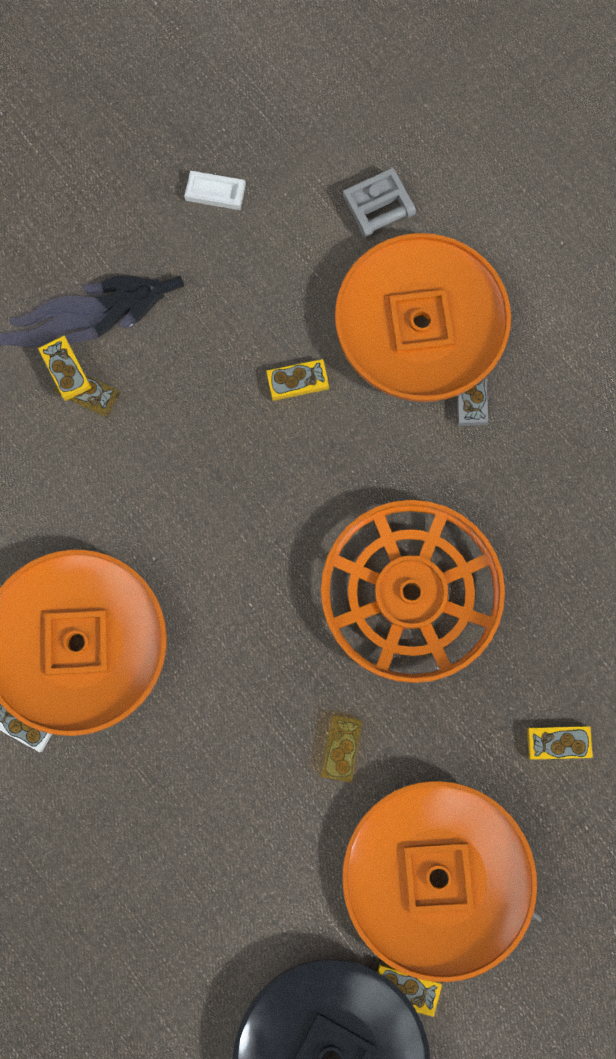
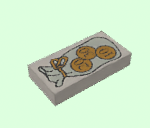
(473, 406)

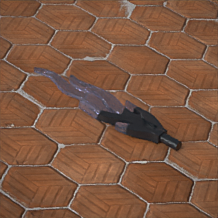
(99, 314)

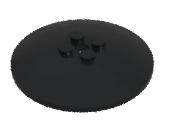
(331, 1008)

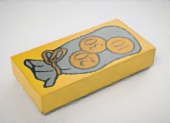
(64, 368)
(297, 380)
(559, 742)
(421, 993)

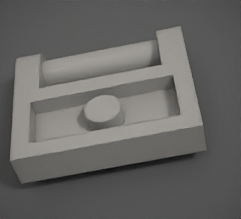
(375, 194)

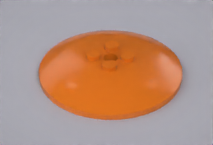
(428, 279)
(122, 652)
(451, 928)

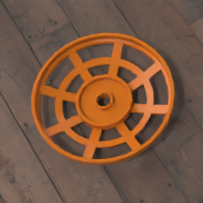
(428, 579)

